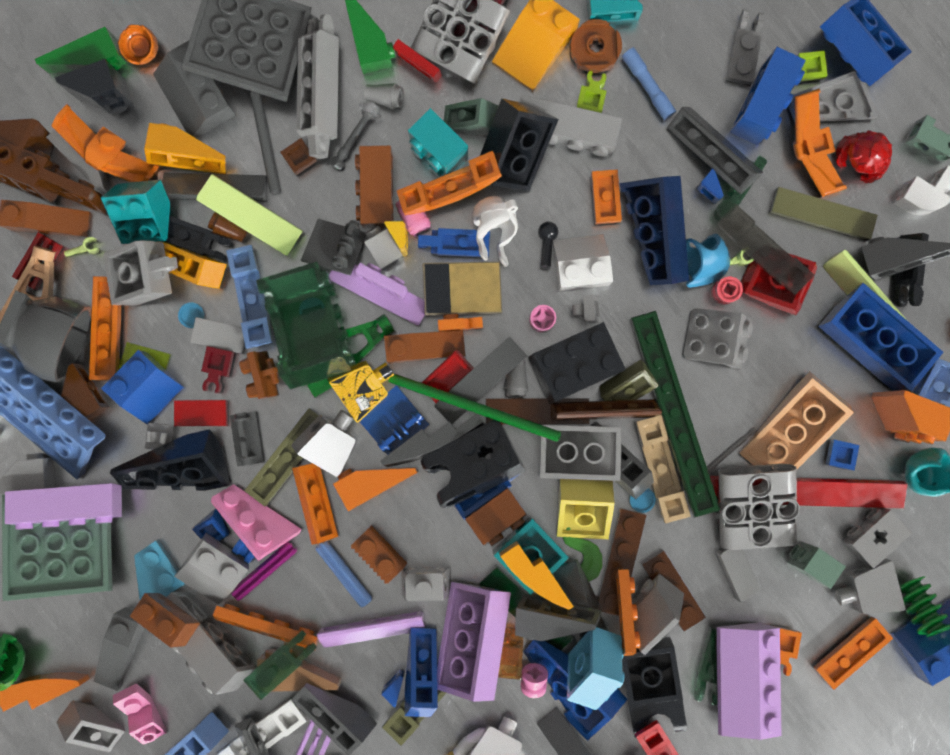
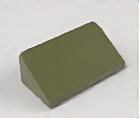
(629, 384)

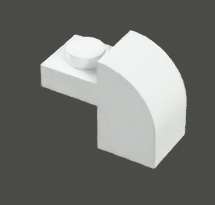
(923, 197)

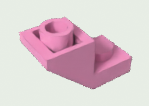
(143, 717)

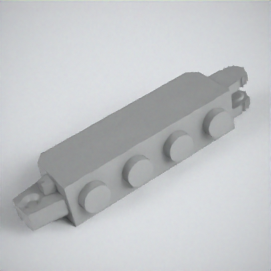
(318, 85)

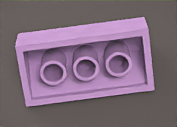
(472, 641)
(749, 681)

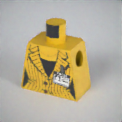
(361, 388)

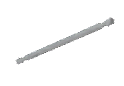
(729, 451)

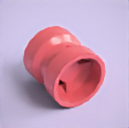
(722, 293)

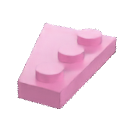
(255, 525)

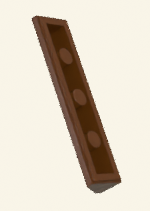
(605, 410)

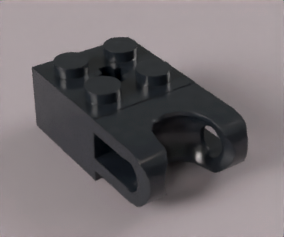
(467, 463)
(656, 691)

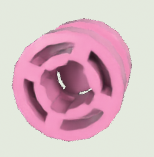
(542, 314)

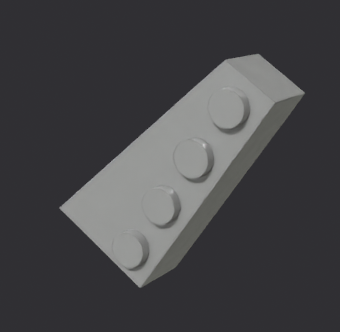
(209, 654)

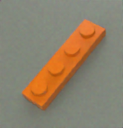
(104, 332)
(256, 623)

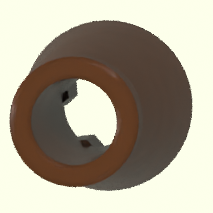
(226, 228)

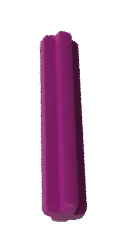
(263, 570)

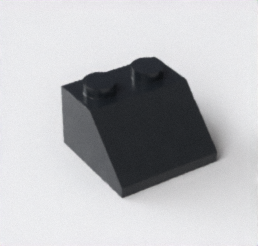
(98, 86)

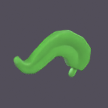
(592, 555)

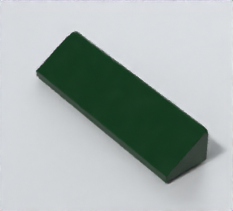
(500, 580)

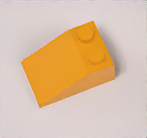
(535, 41)

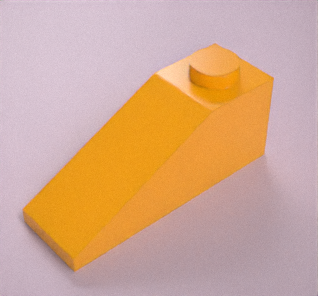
(175, 148)
(195, 267)

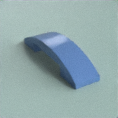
(254, 316)

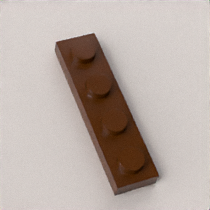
(620, 557)

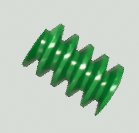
(922, 607)

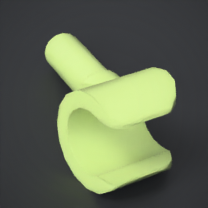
(83, 248)
(738, 259)

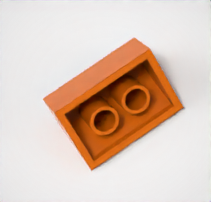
(912, 416)

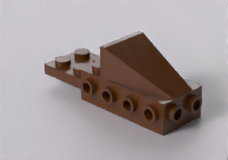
(28, 167)

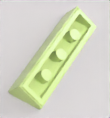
(249, 214)
(850, 275)

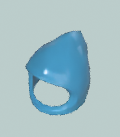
(707, 260)

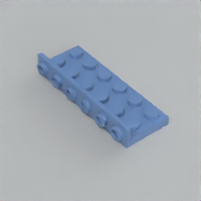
(46, 417)

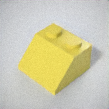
(585, 508)

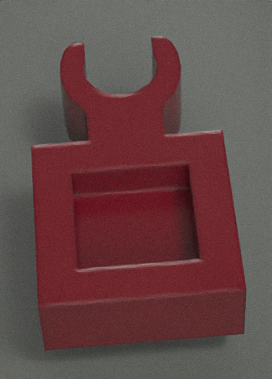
(217, 364)

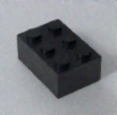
(576, 363)

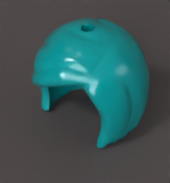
(929, 472)

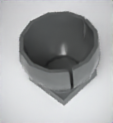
(43, 333)

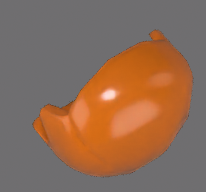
(138, 44)

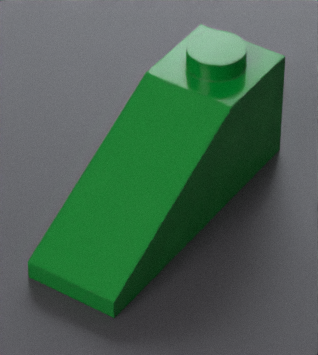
(370, 40)
(82, 52)

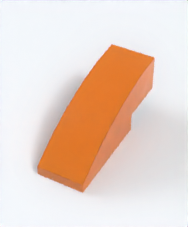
(40, 688)

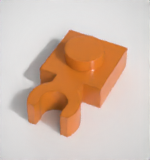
(452, 322)
(789, 647)

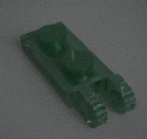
(735, 198)
(277, 667)
(708, 668)

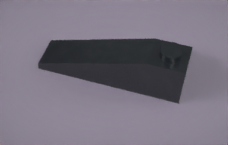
(186, 461)

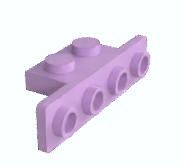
(382, 291)

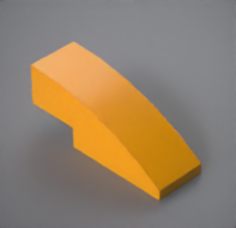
(534, 575)

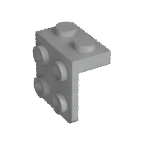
(718, 337)

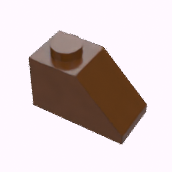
(82, 392)

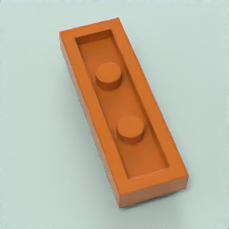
(315, 503)
(627, 612)
(853, 652)

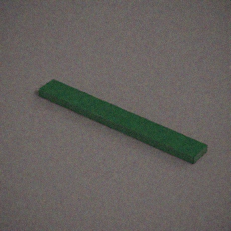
(675, 415)

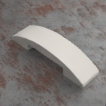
(271, 727)

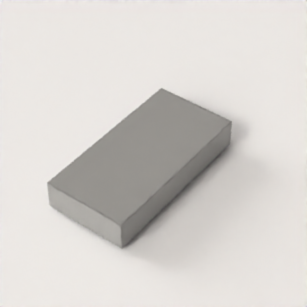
(218, 335)

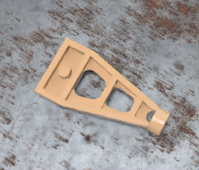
(35, 268)

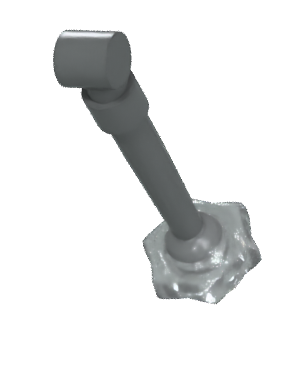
(369, 111)

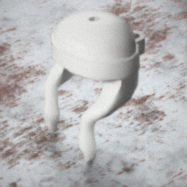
(495, 213)

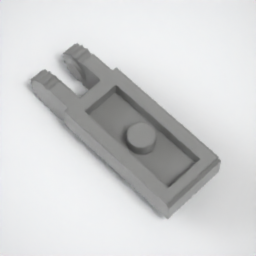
(745, 50)

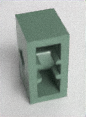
(815, 564)

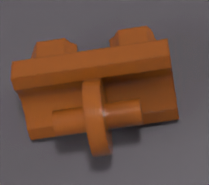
(263, 374)

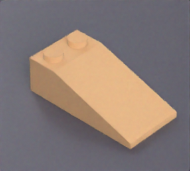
(798, 425)

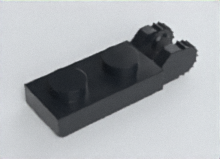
(194, 238)
(910, 278)

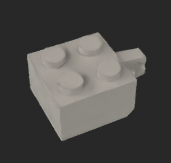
(138, 272)

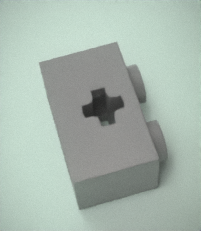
(889, 535)

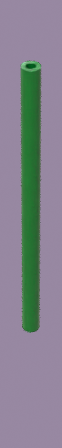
(475, 407)

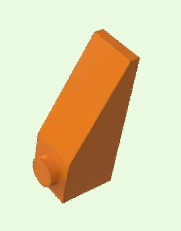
(365, 484)

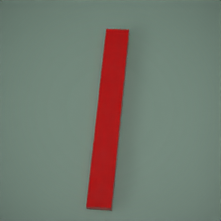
(843, 492)

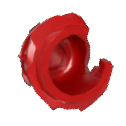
(867, 152)

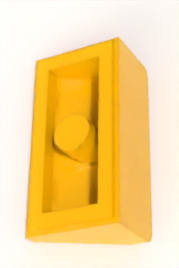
(399, 234)

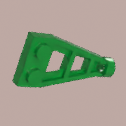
(373, 339)

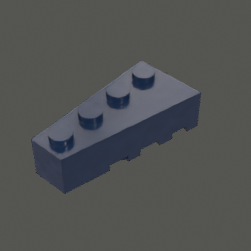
(660, 227)

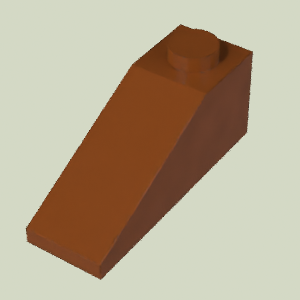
(43, 218)
(423, 346)

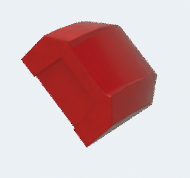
(766, 289)

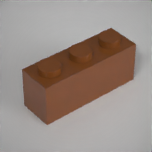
(374, 185)

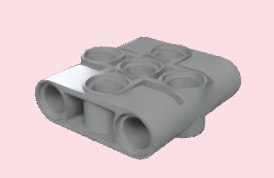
(462, 63)
(778, 523)

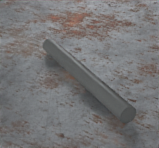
(264, 142)

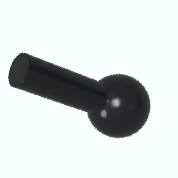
(547, 232)

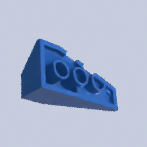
(583, 719)

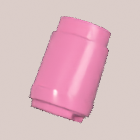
(414, 223)

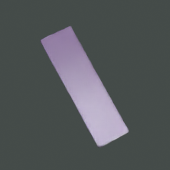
(370, 629)

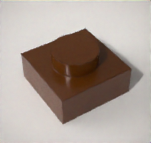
(298, 156)

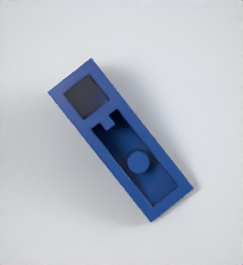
(421, 673)

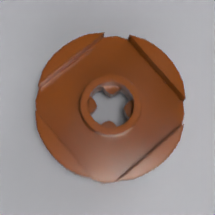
(605, 35)

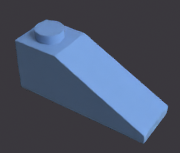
(201, 738)

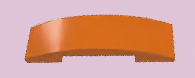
(450, 187)

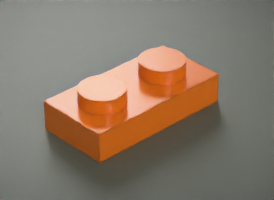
(606, 196)

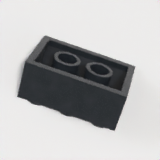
(519, 142)

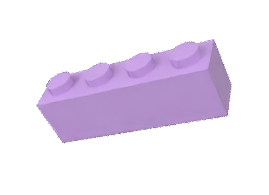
(63, 504)

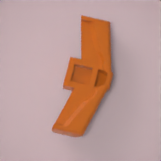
(814, 144)
(102, 149)

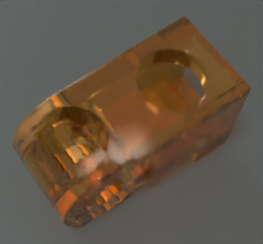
(511, 655)

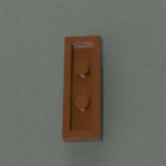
(661, 564)

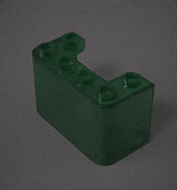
(306, 325)

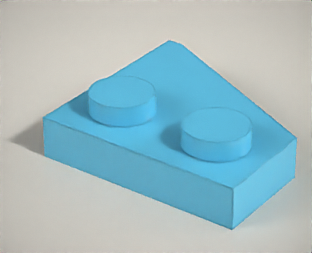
(156, 571)

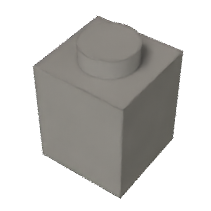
(382, 246)

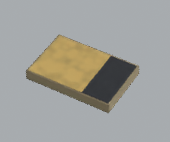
(462, 288)

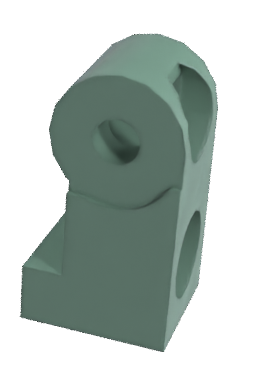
(929, 139)

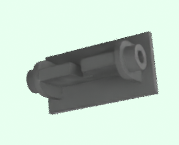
(246, 438)

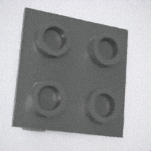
(334, 246)

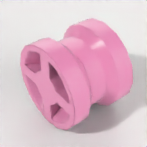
(534, 680)

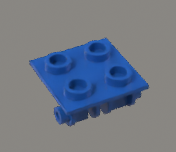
(393, 421)

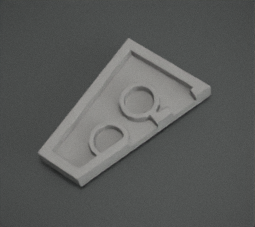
(842, 99)

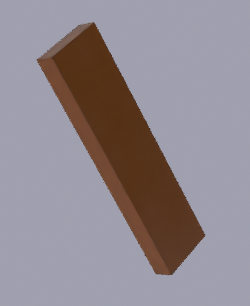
(532, 409)

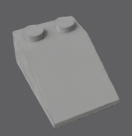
(582, 453)

